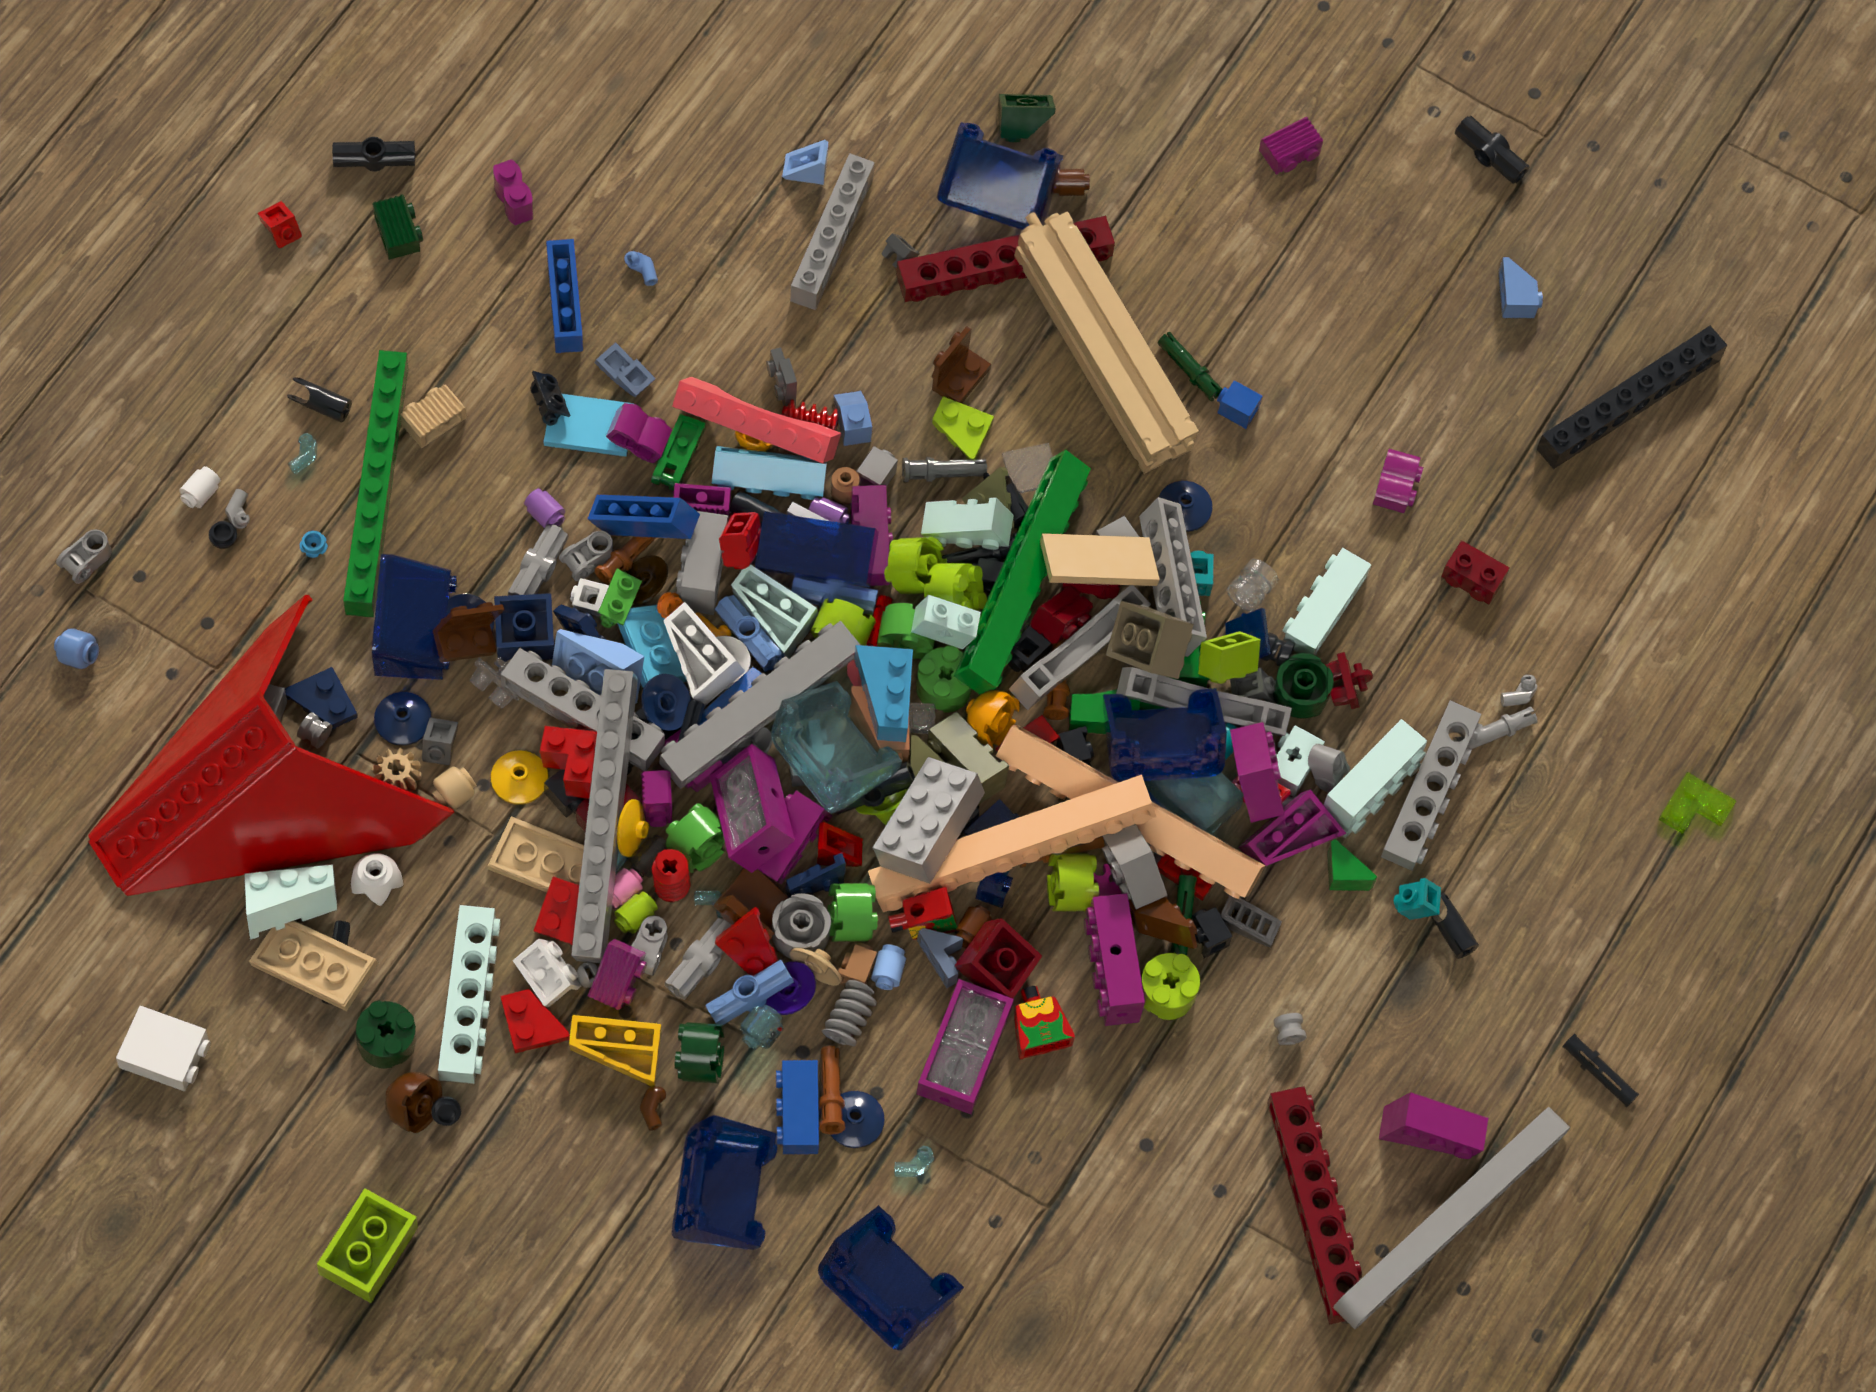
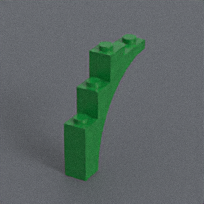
(1088, 708)

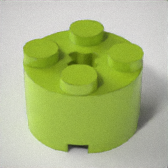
(911, 562)
(957, 584)
(849, 615)
(1072, 881)
(1178, 973)

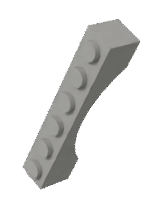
(1073, 653)
(1173, 693)

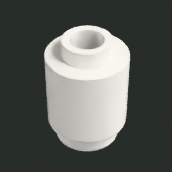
(199, 487)

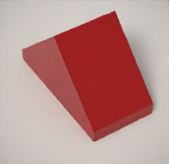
(836, 841)

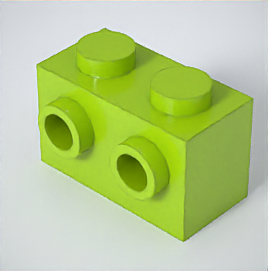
(1229, 657)

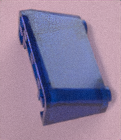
(998, 179)
(408, 608)
(1165, 741)
(722, 1183)
(885, 1282)

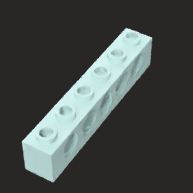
(471, 922)

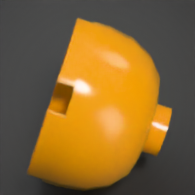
(992, 716)

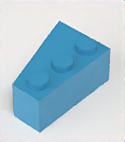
(887, 685)

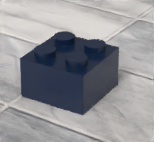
(525, 625)

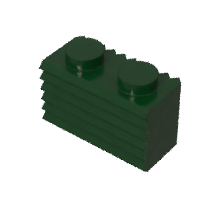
(396, 226)

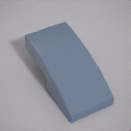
(624, 371)

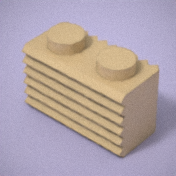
(432, 415)

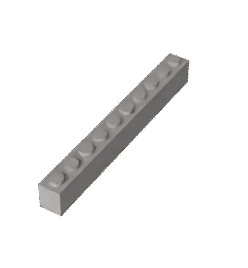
(604, 810)

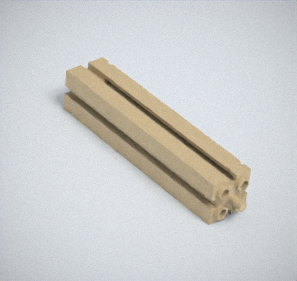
(1105, 341)

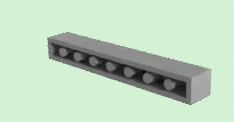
(758, 705)

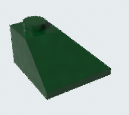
(1023, 115)

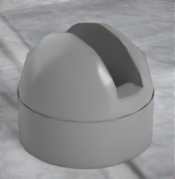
(583, 977)

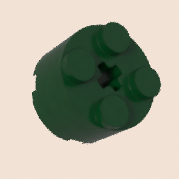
(1312, 674)
(384, 1018)
(700, 1052)

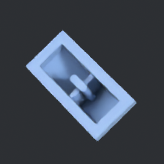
(807, 163)

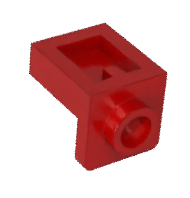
(280, 224)

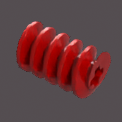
(812, 416)
(671, 875)

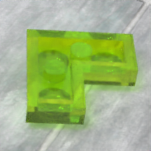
(1692, 797)

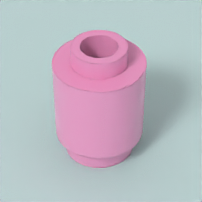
(626, 885)

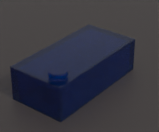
(816, 549)

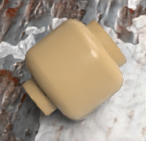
(453, 787)

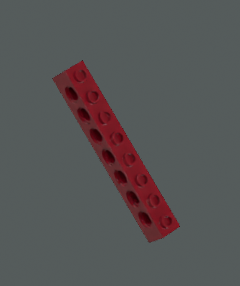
(988, 254)
(1297, 1103)

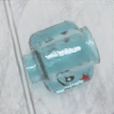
(761, 1027)

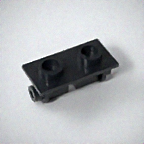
(549, 397)

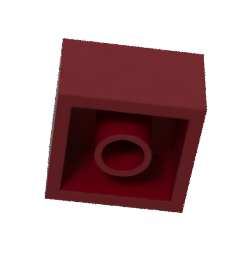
(998, 959)

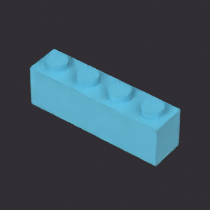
(768, 471)

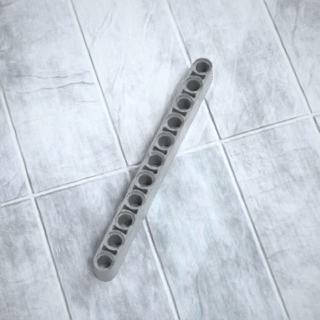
(1451, 1218)

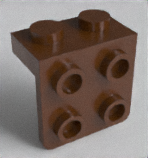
(747, 892)

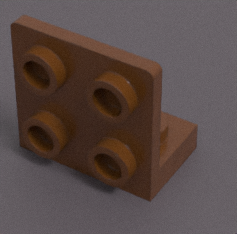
(958, 368)
(467, 632)

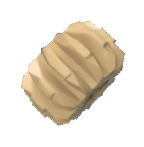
(404, 764)

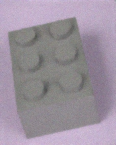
(702, 564)

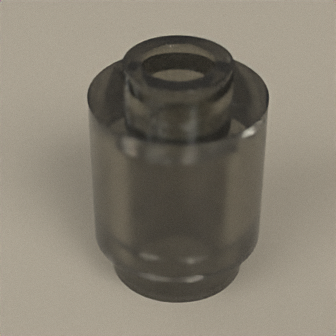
(646, 855)

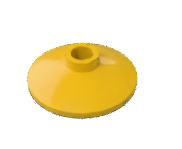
(514, 788)
(631, 828)

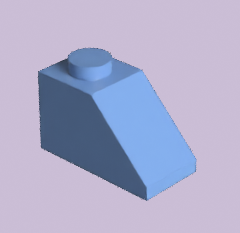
(1518, 291)
(853, 418)

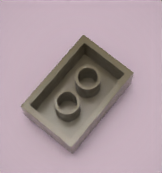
(1149, 640)

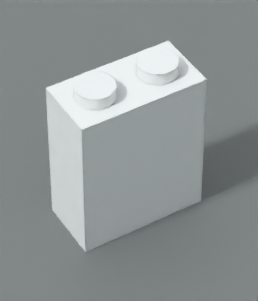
(163, 1048)

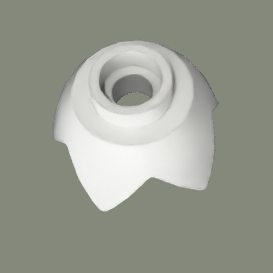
(379, 886)

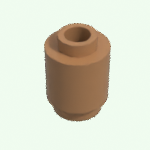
(842, 484)

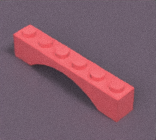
(785, 432)

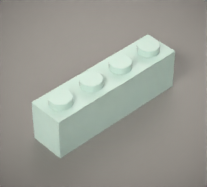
(1327, 602)

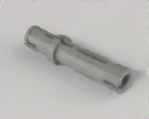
(1505, 726)

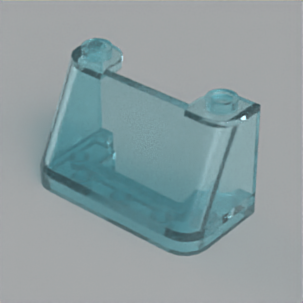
(829, 748)

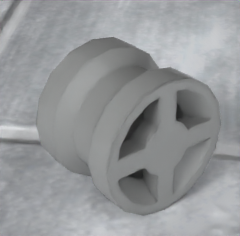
(314, 730)
(1290, 1029)

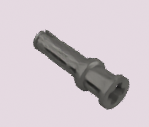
(931, 469)

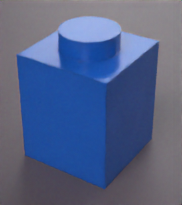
(1239, 404)

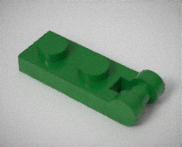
(678, 451)

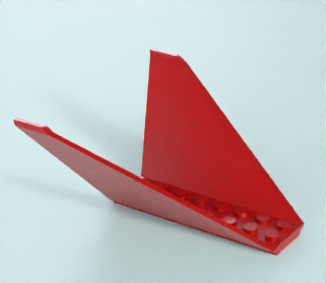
(244, 798)

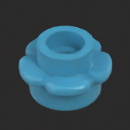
(310, 538)

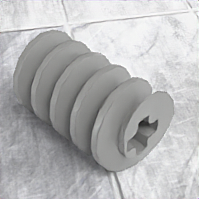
(849, 1013)

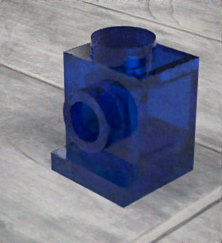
(994, 888)

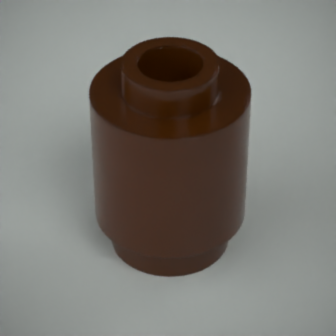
(1072, 182)
(971, 923)

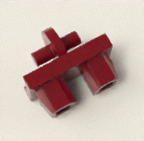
(1347, 693)

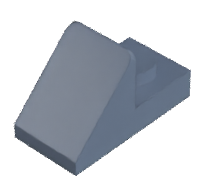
(937, 948)

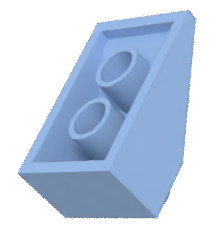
(587, 657)

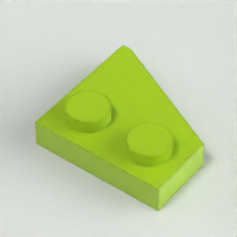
(962, 426)

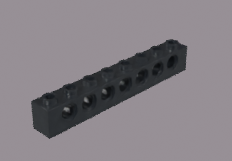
(1631, 397)

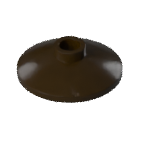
(653, 573)

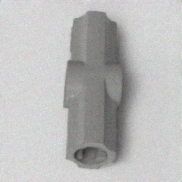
(539, 562)
(697, 962)

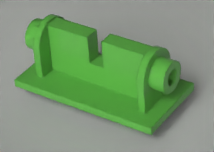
(618, 599)

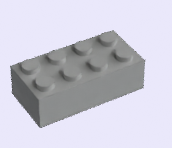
(928, 820)

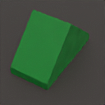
(1347, 871)

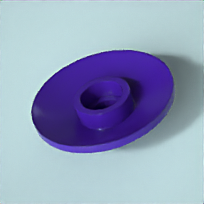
(803, 986)

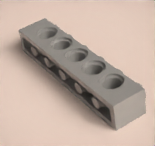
(832, 231)
(1177, 585)
(565, 708)
(1398, 847)

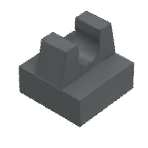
(901, 247)

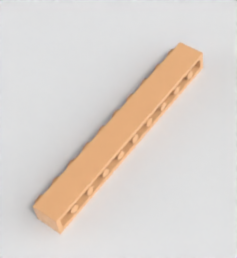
(1165, 832)
(1024, 840)

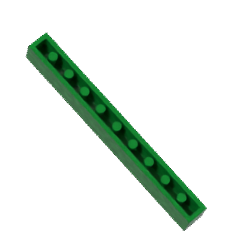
(376, 484)
(1022, 574)

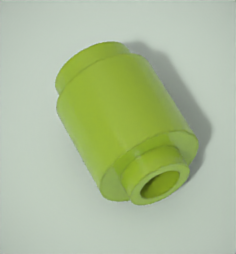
(634, 911)

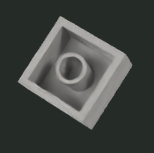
(1134, 866)

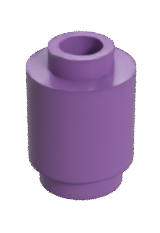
(544, 508)
(830, 510)

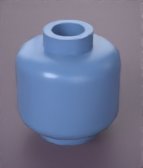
(76, 648)

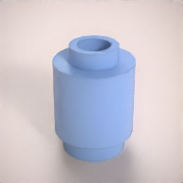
(888, 967)

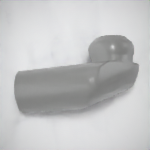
(235, 511)
(1522, 694)

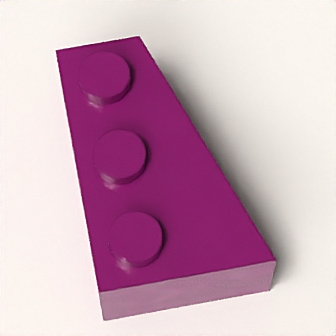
(871, 510)
(1258, 771)
(805, 821)
(1301, 828)
(1433, 1126)

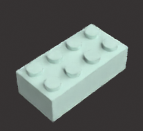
(1376, 777)

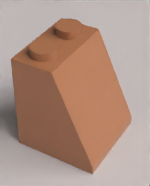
(861, 718)

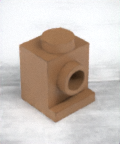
(858, 964)

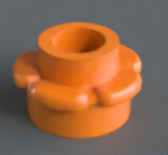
(668, 604)

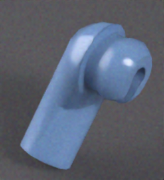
(642, 264)

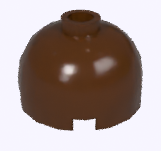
(411, 1100)

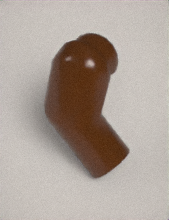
(649, 1104)

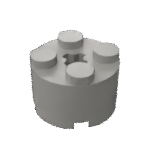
(797, 911)

